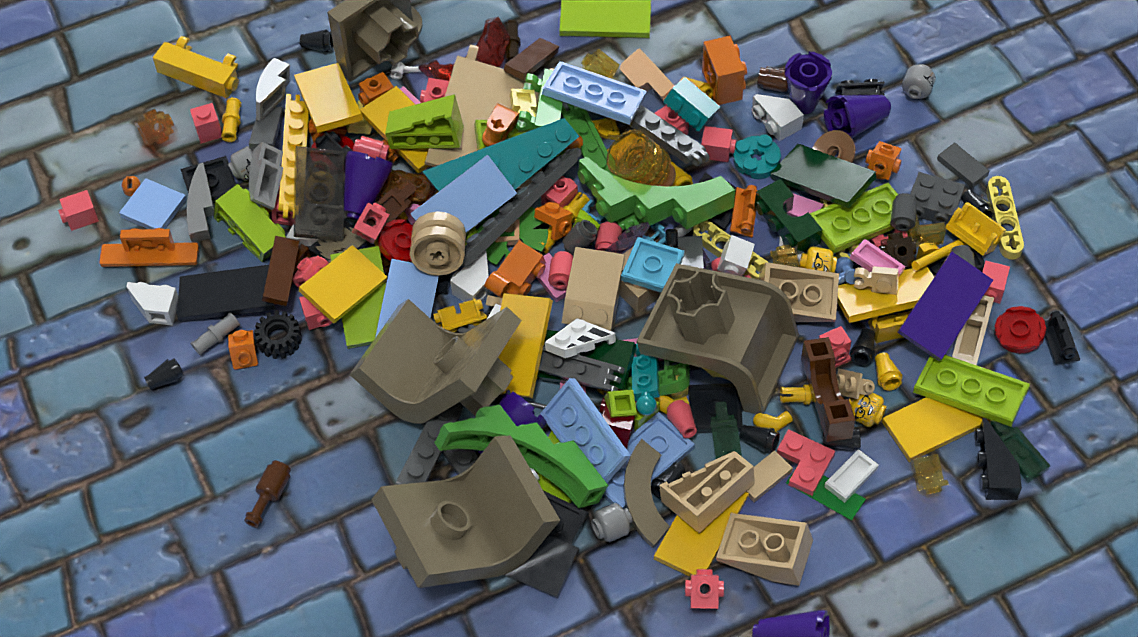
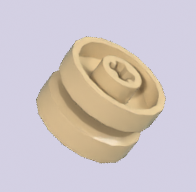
(438, 243)

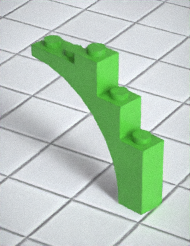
(651, 203)
(558, 462)

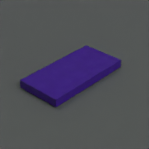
(945, 306)

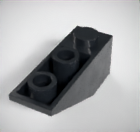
(999, 467)

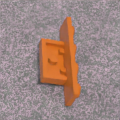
(148, 248)

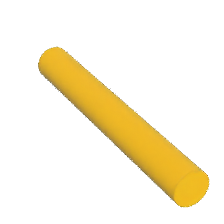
(935, 256)

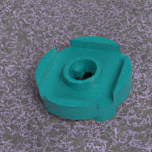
(756, 145)

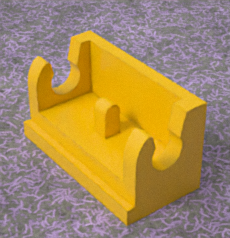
(975, 229)
(887, 326)

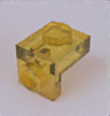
(600, 64)
(927, 233)
(785, 256)
(928, 474)

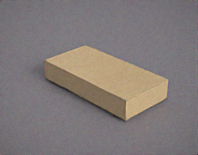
(768, 474)

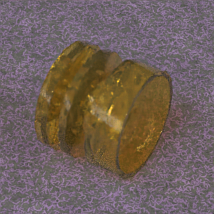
(638, 159)

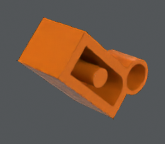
(516, 271)

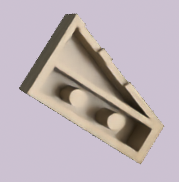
(709, 491)

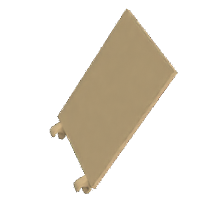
(477, 92)

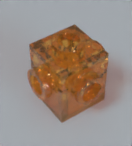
(146, 127)

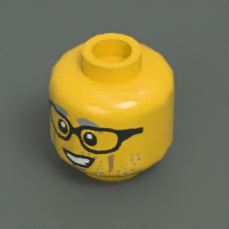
(818, 259)
(868, 409)

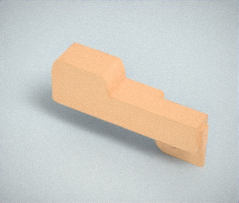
(645, 74)

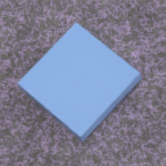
(152, 205)

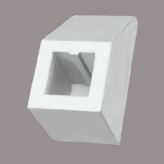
(778, 115)
(470, 280)
(155, 302)

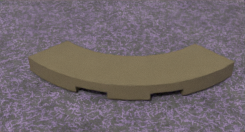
(638, 493)

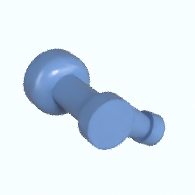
(845, 269)

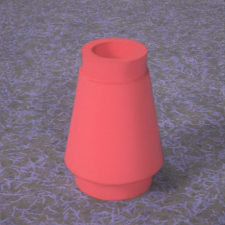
(681, 417)

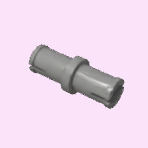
(215, 334)

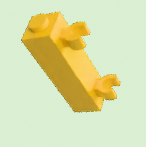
(196, 69)

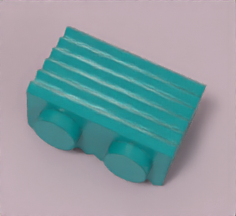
(691, 104)

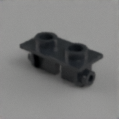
(869, 87)
(332, 142)
(1060, 339)

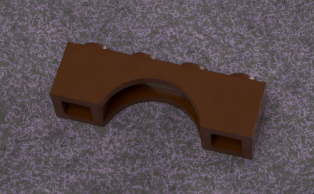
(833, 411)

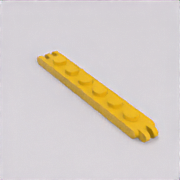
(294, 135)

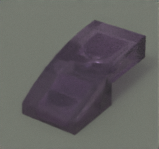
(628, 238)

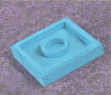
(651, 264)

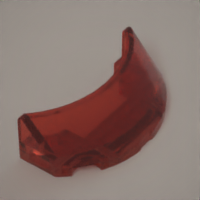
(491, 50)

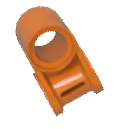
(499, 124)

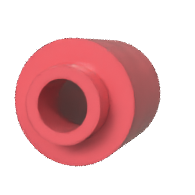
(372, 147)
(607, 235)
(560, 269)

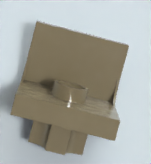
(372, 33)
(726, 326)
(426, 369)
(469, 523)

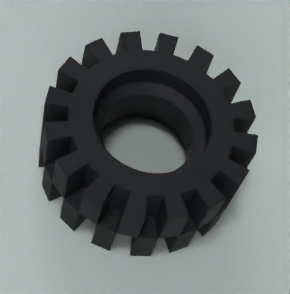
(273, 323)

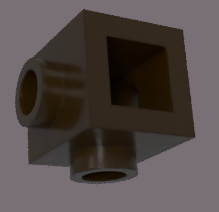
(905, 246)

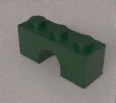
(798, 232)

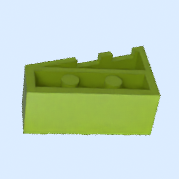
(426, 125)
(248, 221)

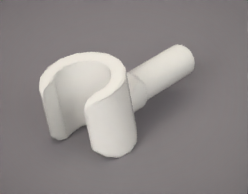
(398, 70)

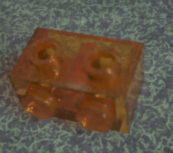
(401, 178)

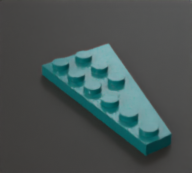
(515, 157)

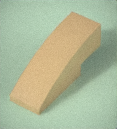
(972, 334)

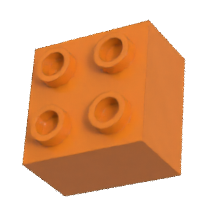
(724, 69)

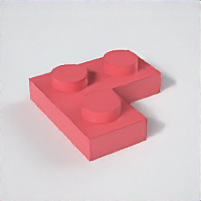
(811, 458)

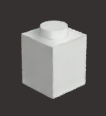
(735, 256)

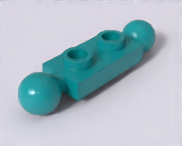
(645, 382)

